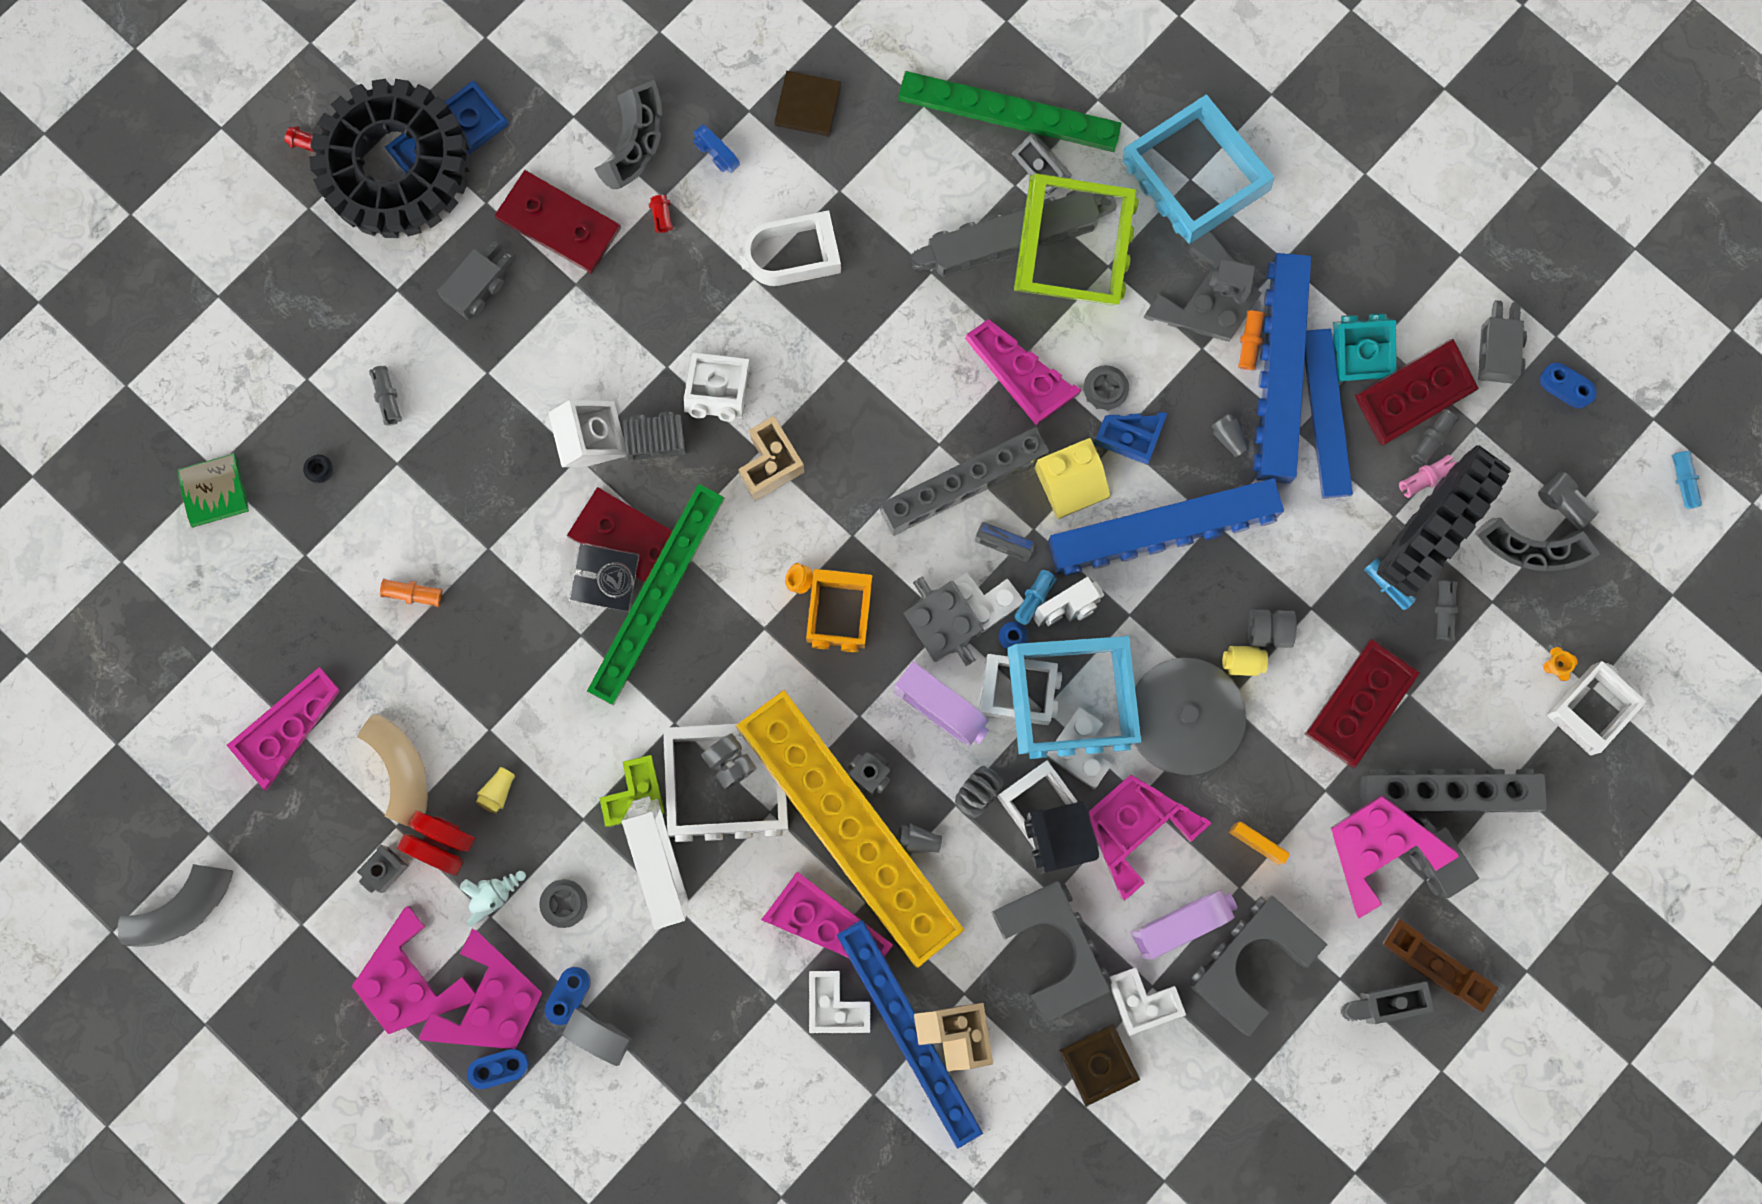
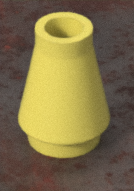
(494, 793)

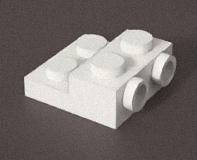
(716, 386)
(1074, 602)

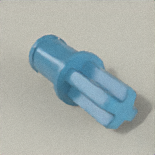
(1687, 479)
(1035, 596)
(1402, 600)

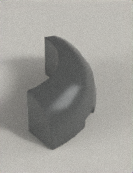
(639, 136)
(1552, 555)
(181, 914)

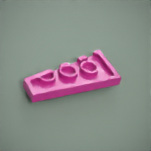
(1027, 379)
(279, 732)
(815, 916)

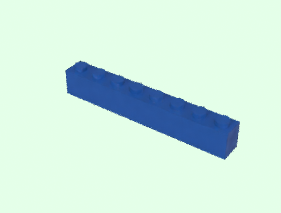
(1283, 368)
(1165, 526)

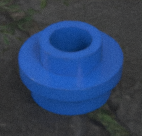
(1012, 626)

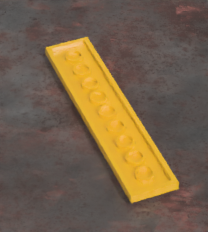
(850, 828)

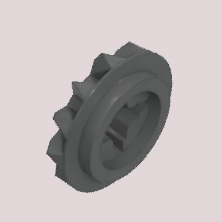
(1114, 378)
(548, 903)

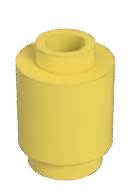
(1245, 660)

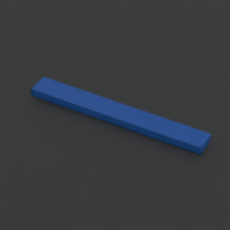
(900, 1020)

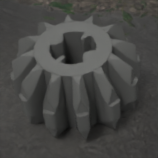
(978, 791)

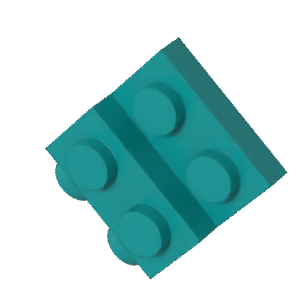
(1365, 347)

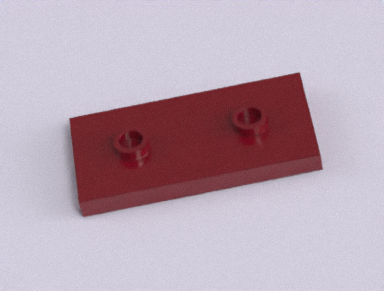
(558, 221)
(1416, 392)
(620, 527)
(1362, 703)

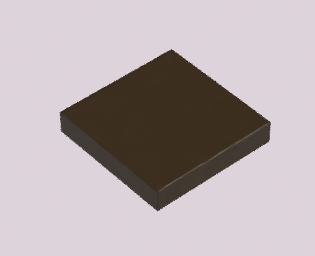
(807, 103)
(1099, 1065)

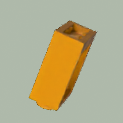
(839, 580)

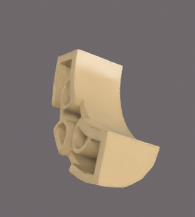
(403, 765)

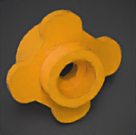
(1569, 662)

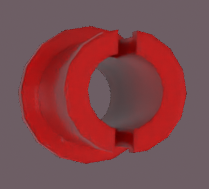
(298, 138)
(661, 214)

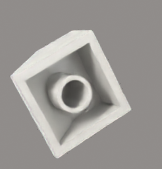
(587, 432)

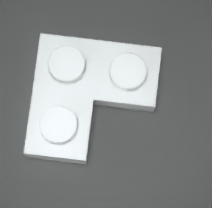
(991, 606)
(1085, 767)
(1142, 1010)
(827, 1011)

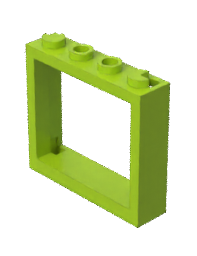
(1031, 230)

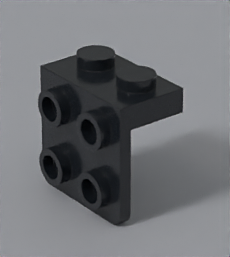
(1061, 837)

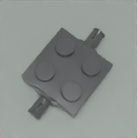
(944, 621)

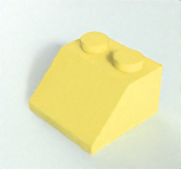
(1073, 478)

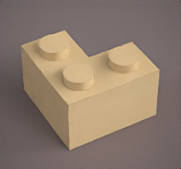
(776, 463)
(963, 1035)

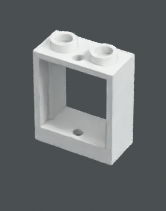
(989, 682)
(1577, 728)
(1028, 781)

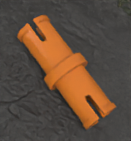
(1251, 340)
(411, 592)

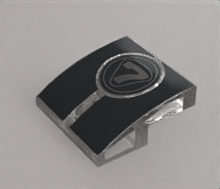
(603, 577)

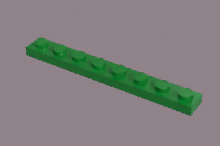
(1009, 111)
(655, 594)

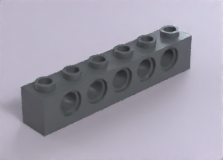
(963, 481)
(1529, 791)

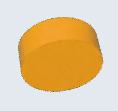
(799, 578)

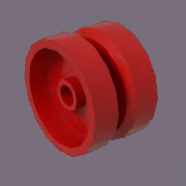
(437, 840)

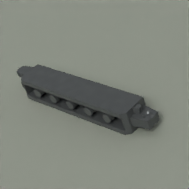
(1001, 235)

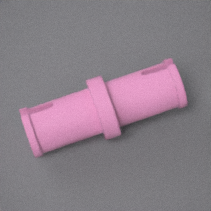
(1427, 476)

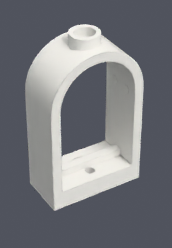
(821, 222)

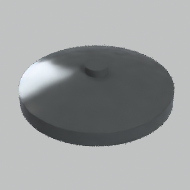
(1189, 716)

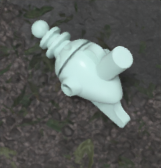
(489, 895)

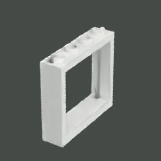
(712, 832)
(655, 863)

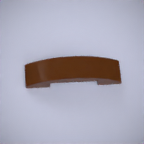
(1439, 967)

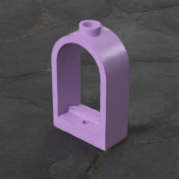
(941, 705)
(1184, 924)

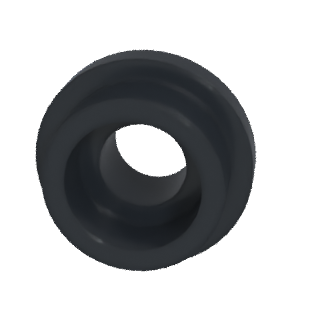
(314, 461)

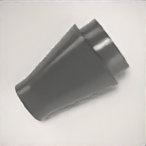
(1230, 435)
(918, 840)

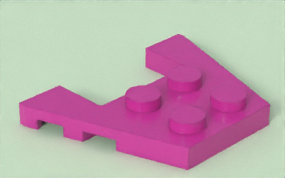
(1128, 819)
(1375, 838)
(396, 988)
(499, 1005)

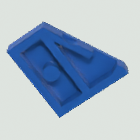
(1131, 435)

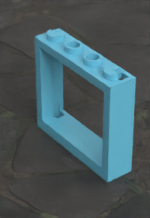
(1233, 145)
(1124, 687)

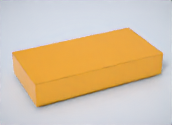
(1259, 843)

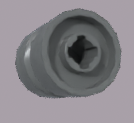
(1272, 628)
(723, 752)

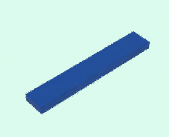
(1327, 414)

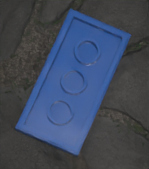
(475, 114)

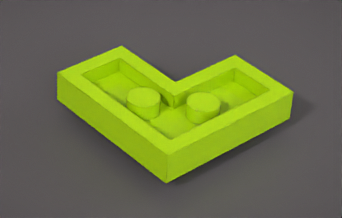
(641, 782)

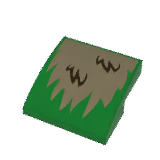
(213, 490)

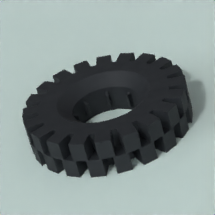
(418, 194)
(1443, 521)

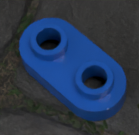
(722, 156)
(1568, 387)
(566, 995)
(498, 1069)

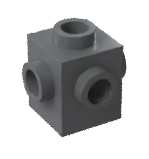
(875, 783)

